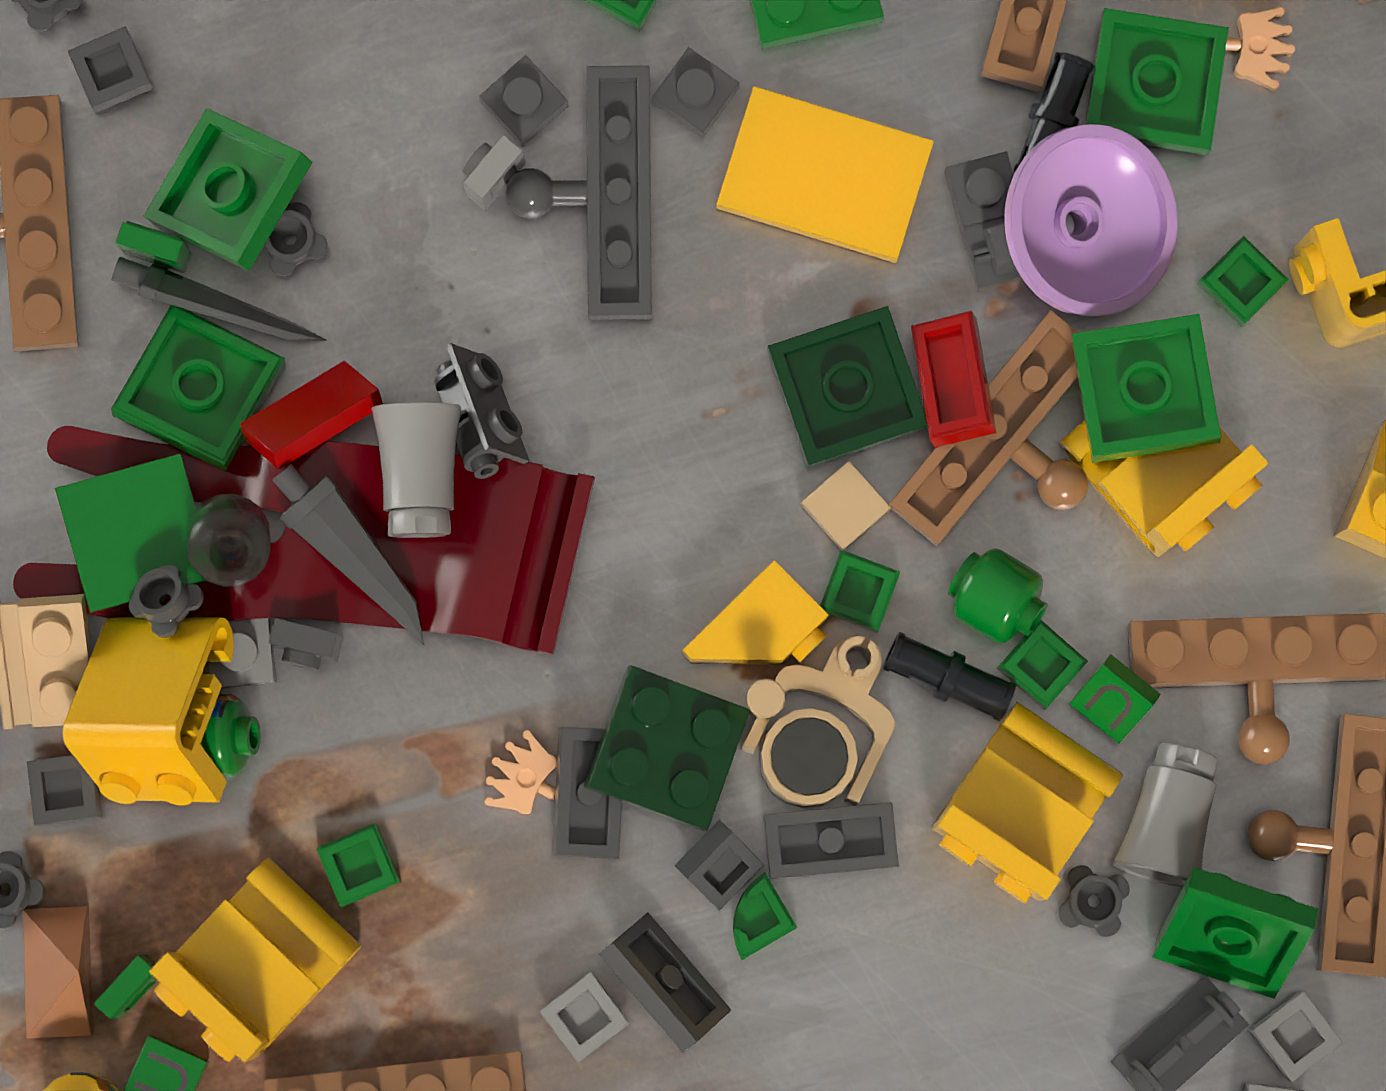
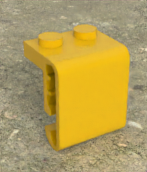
(1344, 304)
(1173, 491)
(147, 709)
(1025, 804)
(254, 963)

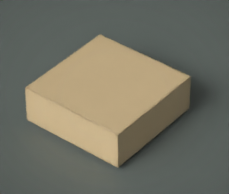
(845, 506)

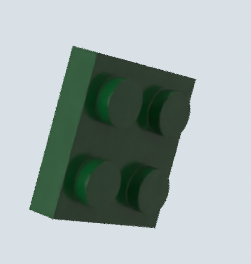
(847, 386)
(667, 748)

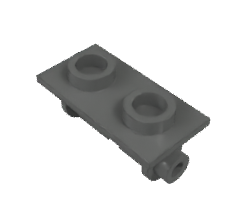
(493, 429)
(1181, 1040)

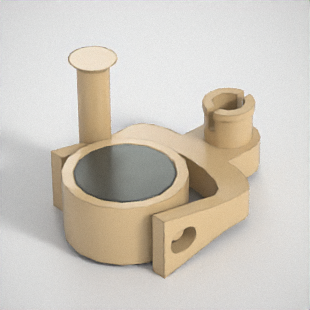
(809, 751)

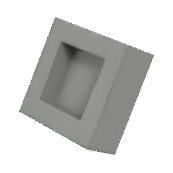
(490, 170)
(252, 656)
(584, 1017)
(1296, 1036)

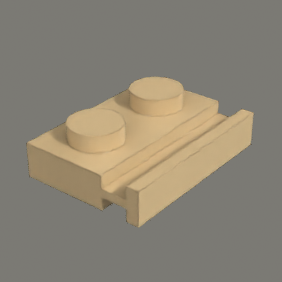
(42, 658)

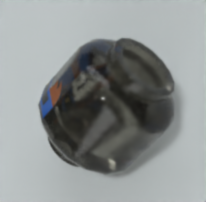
(228, 559)

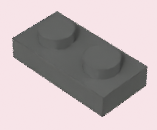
(584, 820)
(831, 840)
(665, 982)

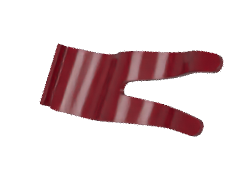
(490, 579)

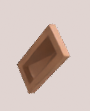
(57, 972)

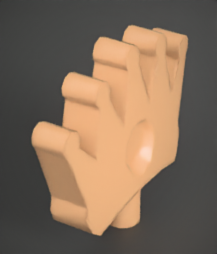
(1258, 47)
(525, 778)

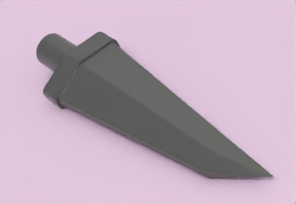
(171, 288)
(337, 534)

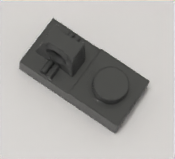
(979, 202)

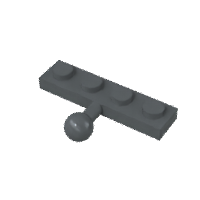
(614, 192)

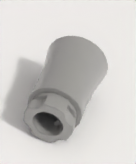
(417, 466)
(1170, 816)

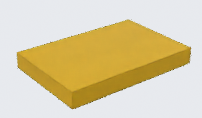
(824, 174)

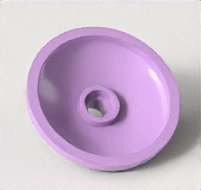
(1120, 216)

